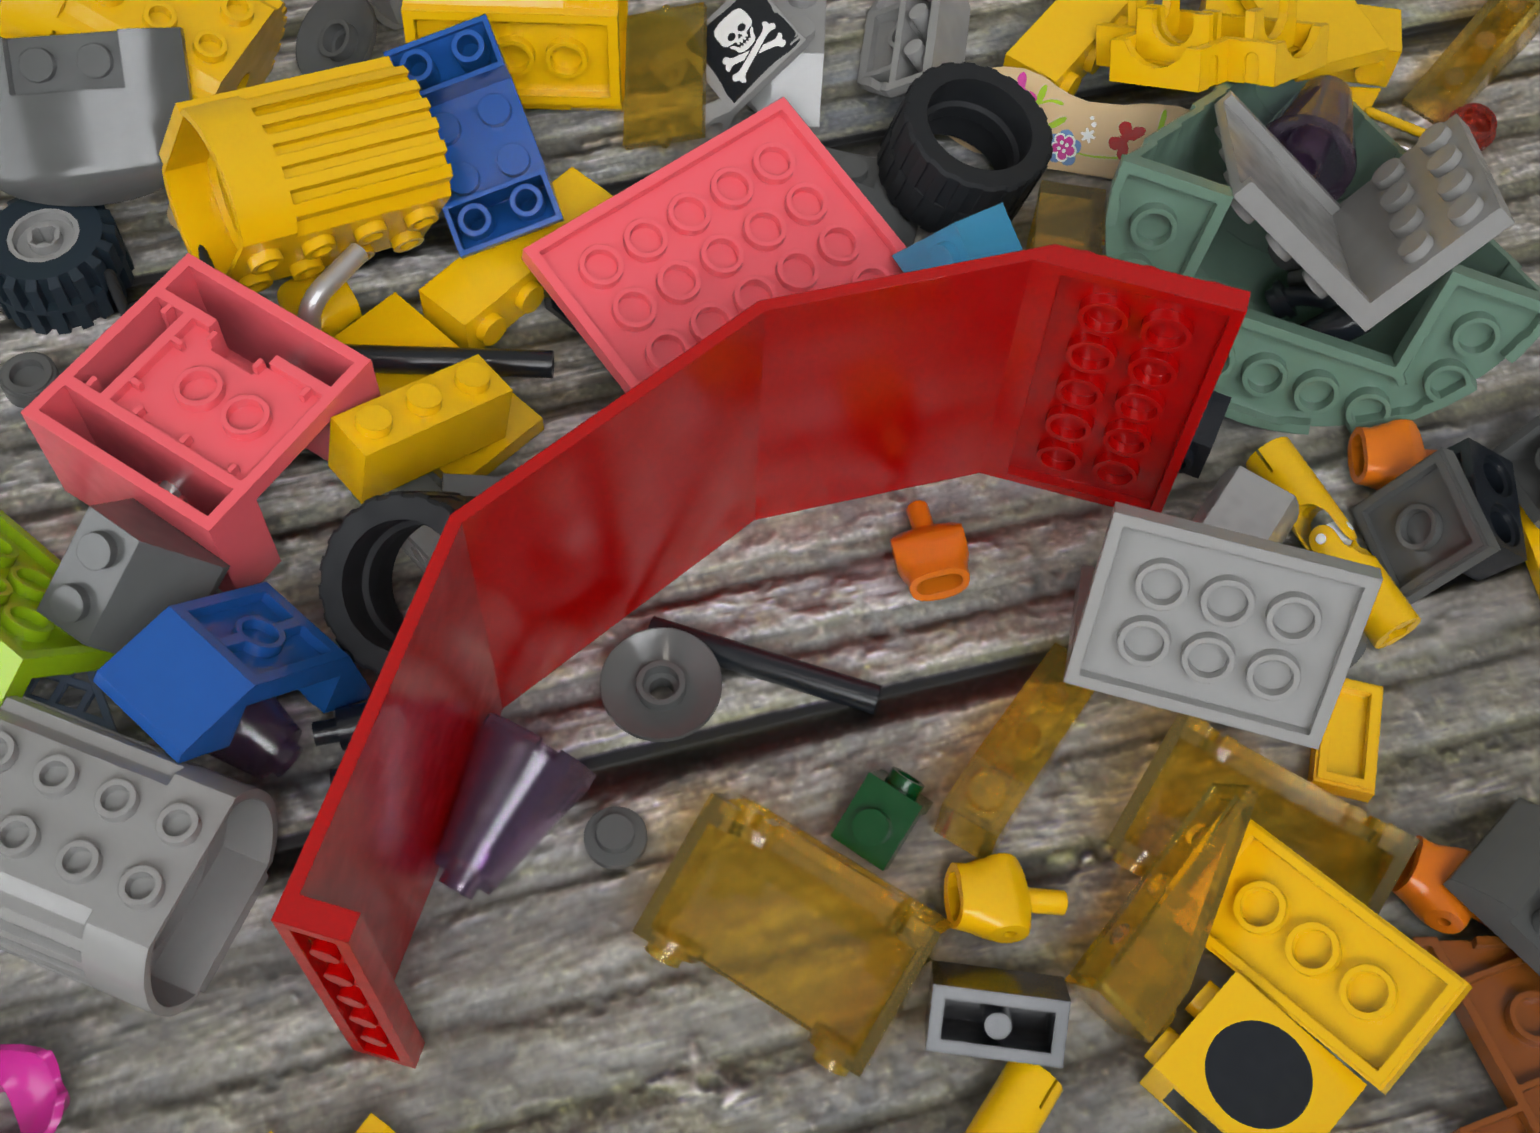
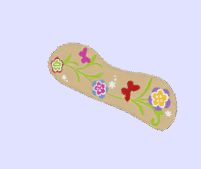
(1086, 133)

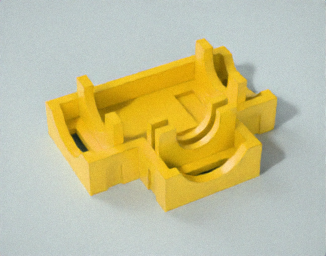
(1209, 47)

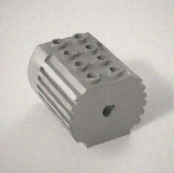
(123, 858)

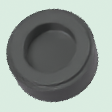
(26, 377)

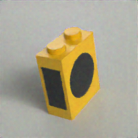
(1247, 1068)

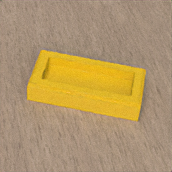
(1350, 744)

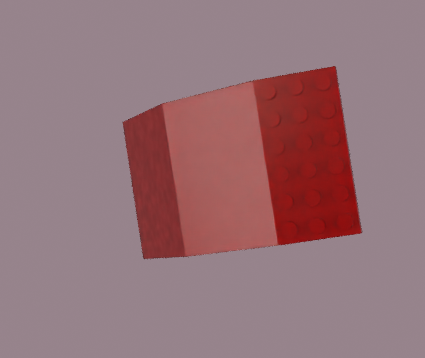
(992, 365)

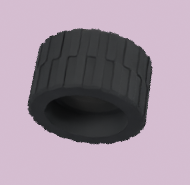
(981, 110)
(360, 567)

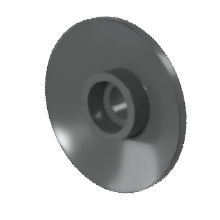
(336, 35)
(661, 659)

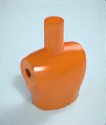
(1384, 452)
(931, 555)
(1423, 888)

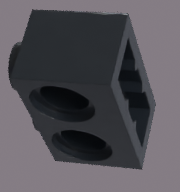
(1496, 492)

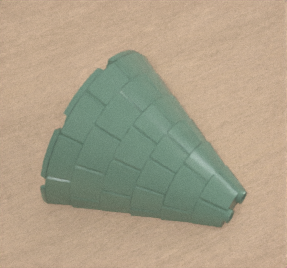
(1176, 215)

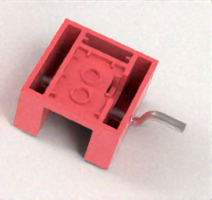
(203, 406)

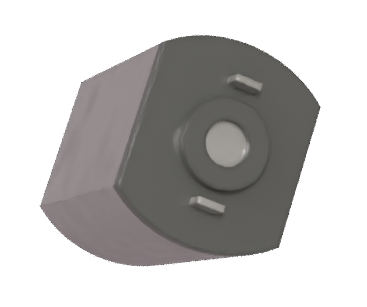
(1249, 506)

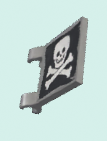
(745, 52)

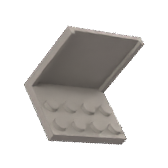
(1384, 239)
(1218, 624)

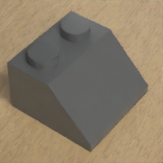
(125, 573)

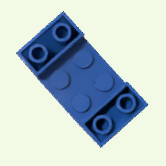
(496, 165)
(216, 655)

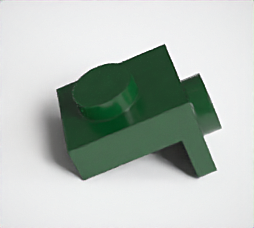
(882, 816)

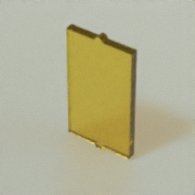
(665, 76)

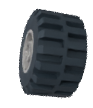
(57, 265)

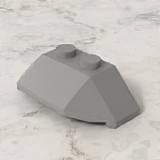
(909, 38)
(803, 77)

